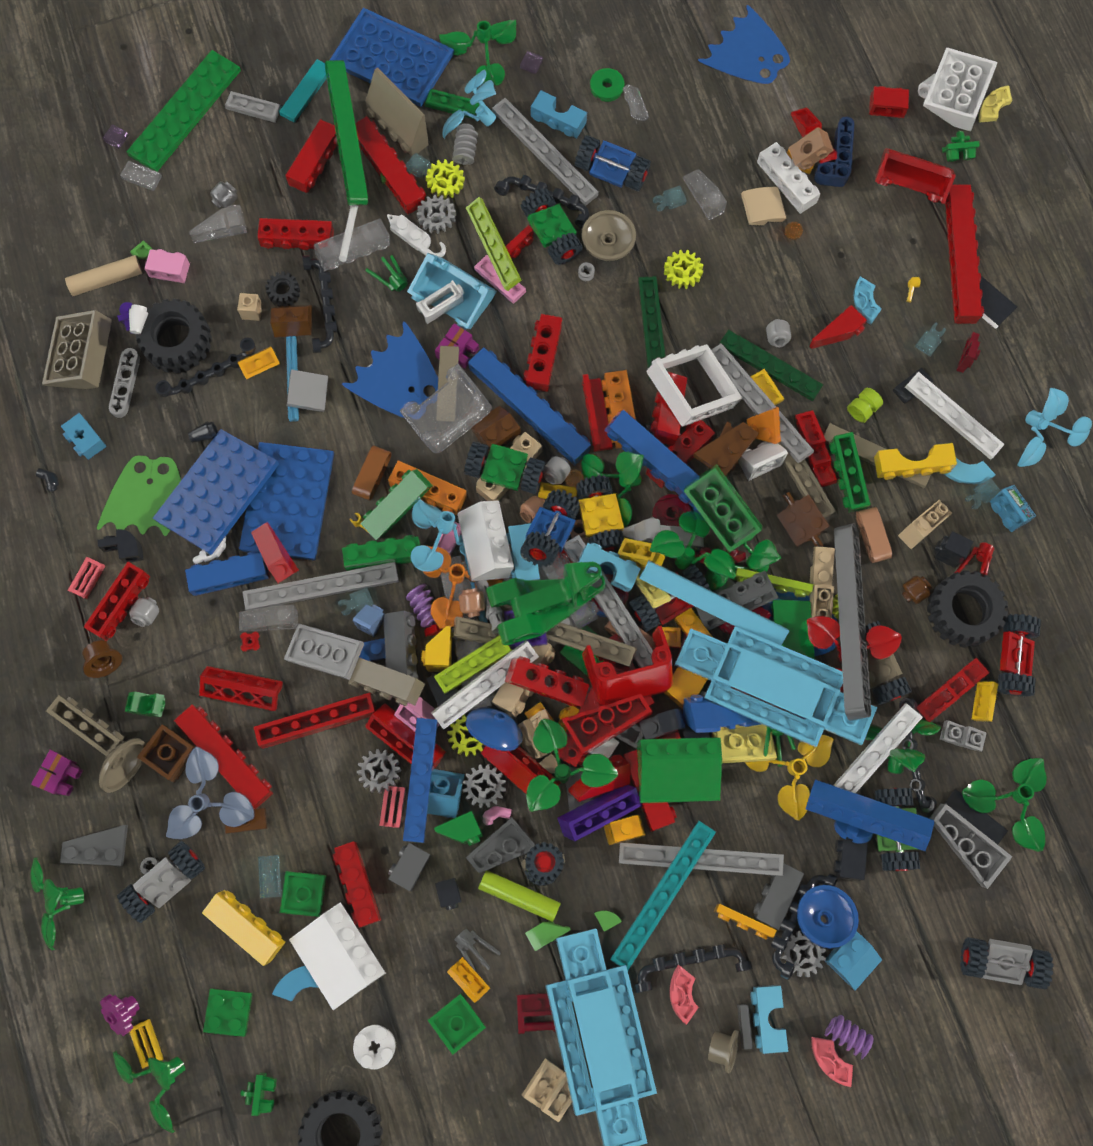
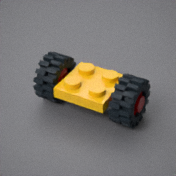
(600, 513)

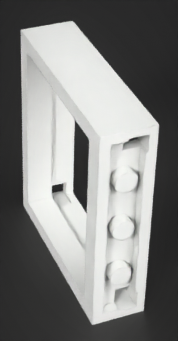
(674, 397)

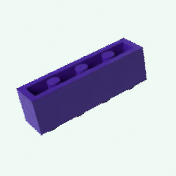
(599, 812)

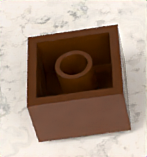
(166, 753)

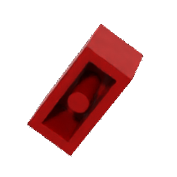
(889, 102)

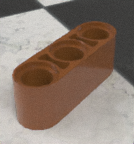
(371, 473)

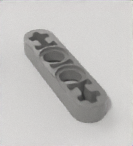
(124, 382)

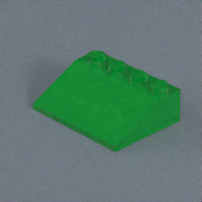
(679, 770)

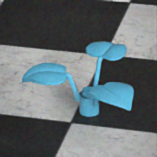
(483, 112)
(1055, 405)
(425, 516)

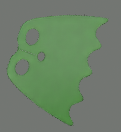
(135, 500)

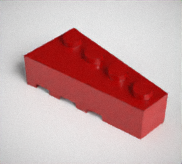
(602, 724)

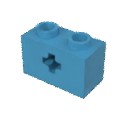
(79, 427)

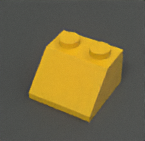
(439, 651)

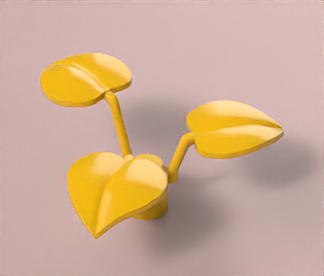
(794, 798)

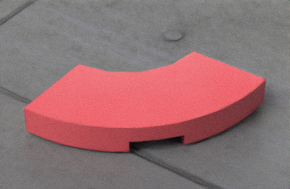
(681, 994)
(830, 1062)

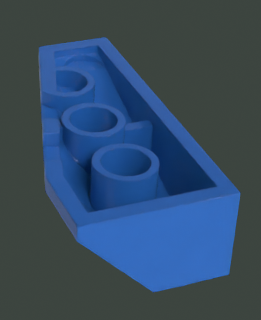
(708, 716)

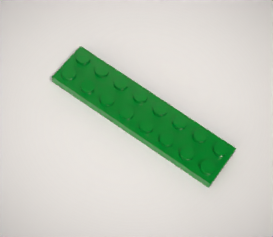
(183, 111)

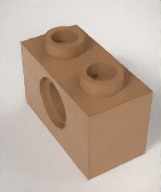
(818, 142)

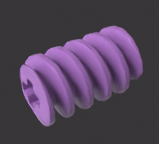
(421, 605)
(850, 1034)

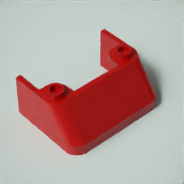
(915, 174)
(646, 680)

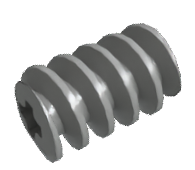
(465, 144)

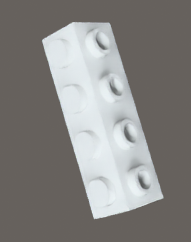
(788, 177)

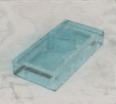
(269, 876)

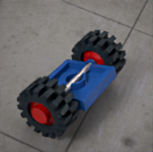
(612, 163)
(550, 528)

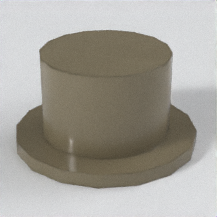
(724, 1049)

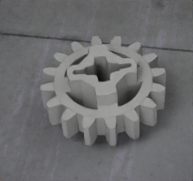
(436, 214)
(381, 762)
(483, 794)
(807, 946)

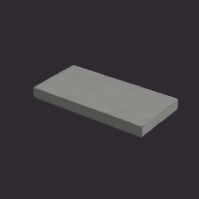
(324, 651)

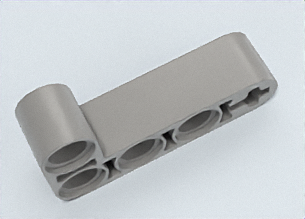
(649, 528)

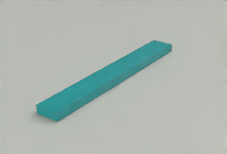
(663, 895)

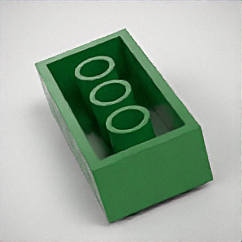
(723, 508)

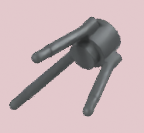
(466, 940)

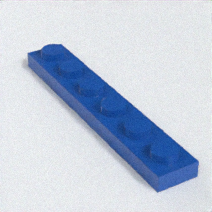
(420, 780)

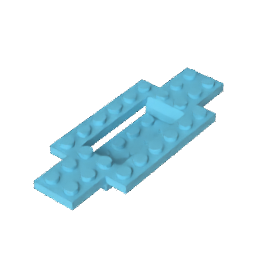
(776, 677)
(609, 1038)

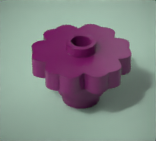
(119, 1012)

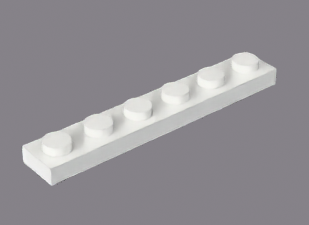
(954, 415)
(480, 687)
(879, 749)

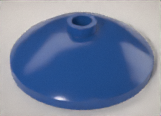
(494, 729)
(838, 911)

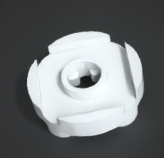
(385, 1052)

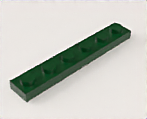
(651, 319)
(774, 366)

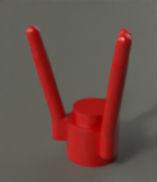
(983, 554)

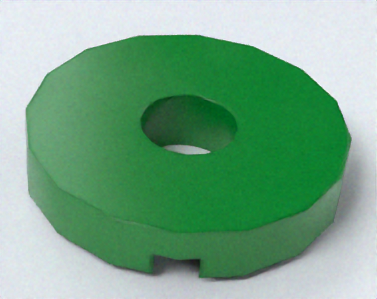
(607, 75)

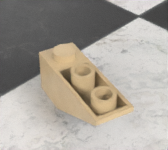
(925, 524)

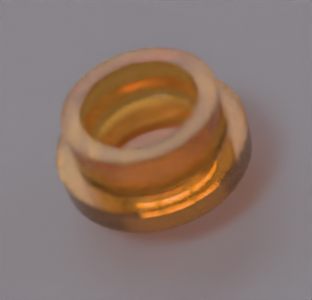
(793, 230)
(574, 477)

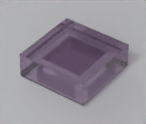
(531, 62)
(115, 136)

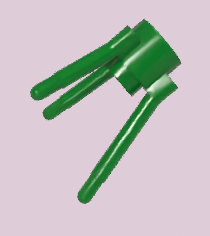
(397, 280)
(778, 745)

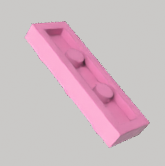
(487, 271)

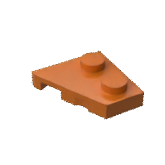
(767, 425)

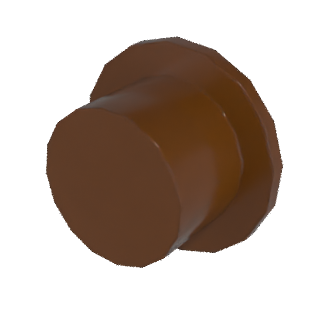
(100, 659)

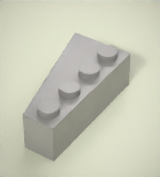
(973, 848)

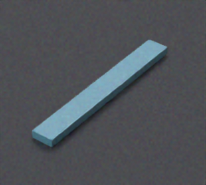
(712, 603)

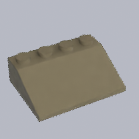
(396, 114)
(77, 350)

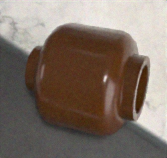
(916, 589)

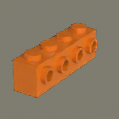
(618, 396)
(441, 494)

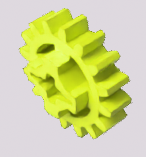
(445, 178)
(680, 271)
(457, 728)

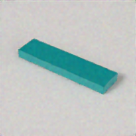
(304, 92)

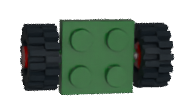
(551, 226)
(504, 467)

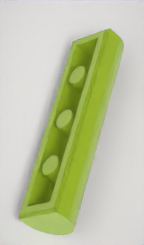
(519, 896)

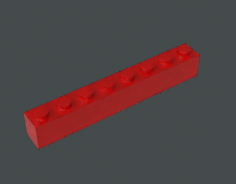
(963, 255)

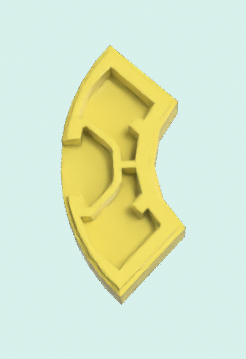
(993, 103)

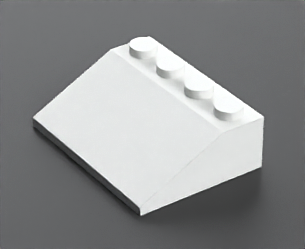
(959, 87)
(337, 956)

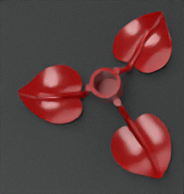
(825, 631)

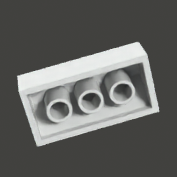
(485, 541)

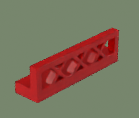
(596, 413)
(239, 684)

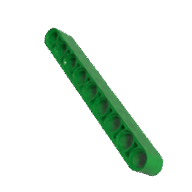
(346, 133)

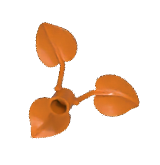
(443, 609)

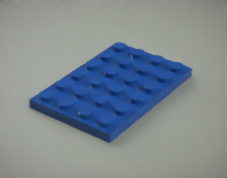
(400, 53)
(216, 491)
(291, 499)

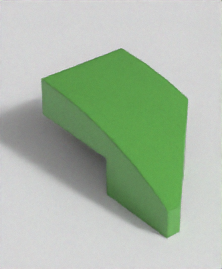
(545, 933)

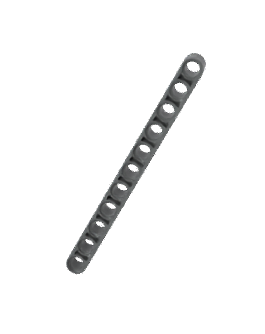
(852, 623)

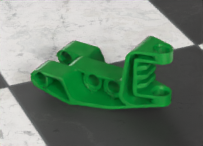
(543, 603)

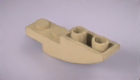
(821, 577)

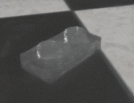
(635, 102)
(141, 175)

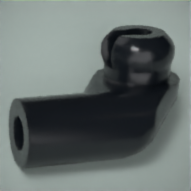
(50, 478)

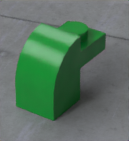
(145, 704)

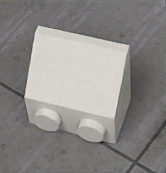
(762, 459)

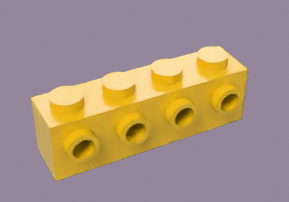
(244, 927)

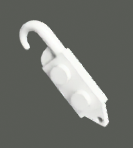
(413, 234)

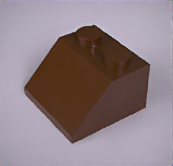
(291, 320)
(496, 428)

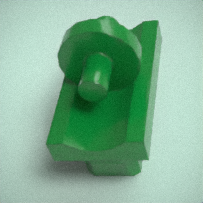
(969, 148)
(262, 1084)

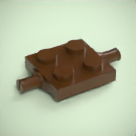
(803, 520)

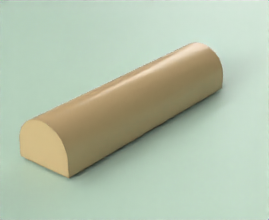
(103, 275)

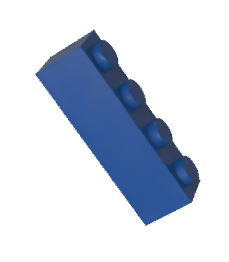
(226, 574)

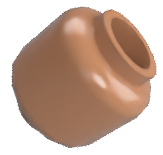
(530, 508)
(472, 602)

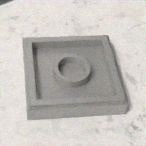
(307, 390)

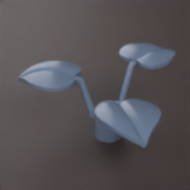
(235, 807)

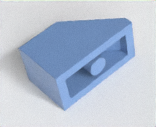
(369, 619)

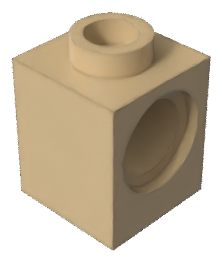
(249, 306)

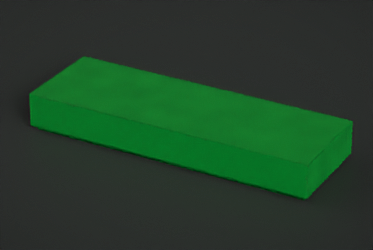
(449, 102)

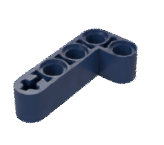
(844, 152)

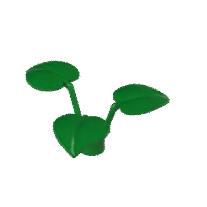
(502, 32)
(628, 466)
(669, 544)
(759, 561)
(909, 758)
(1032, 778)
(544, 793)
(52, 895)
(164, 1074)

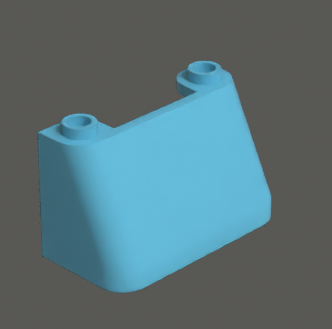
(436, 274)

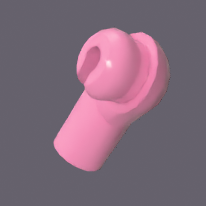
(495, 812)

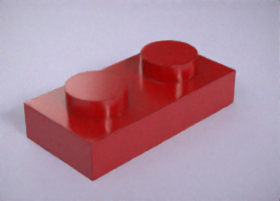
(523, 239)

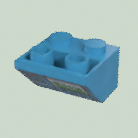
(1012, 508)

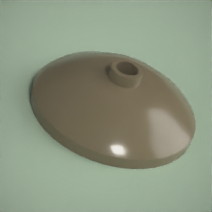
(608, 226)
(121, 765)

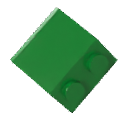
(461, 829)

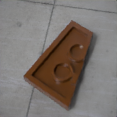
(728, 448)

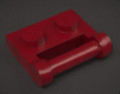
(533, 1006)

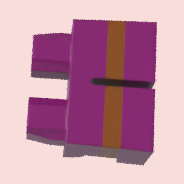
(459, 338)
(56, 782)

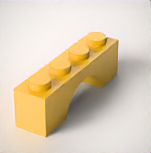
(892, 464)

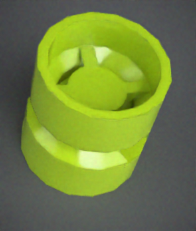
(864, 406)

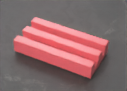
(93, 580)
(400, 807)

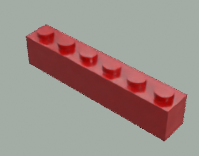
(386, 162)
(315, 720)
(231, 762)

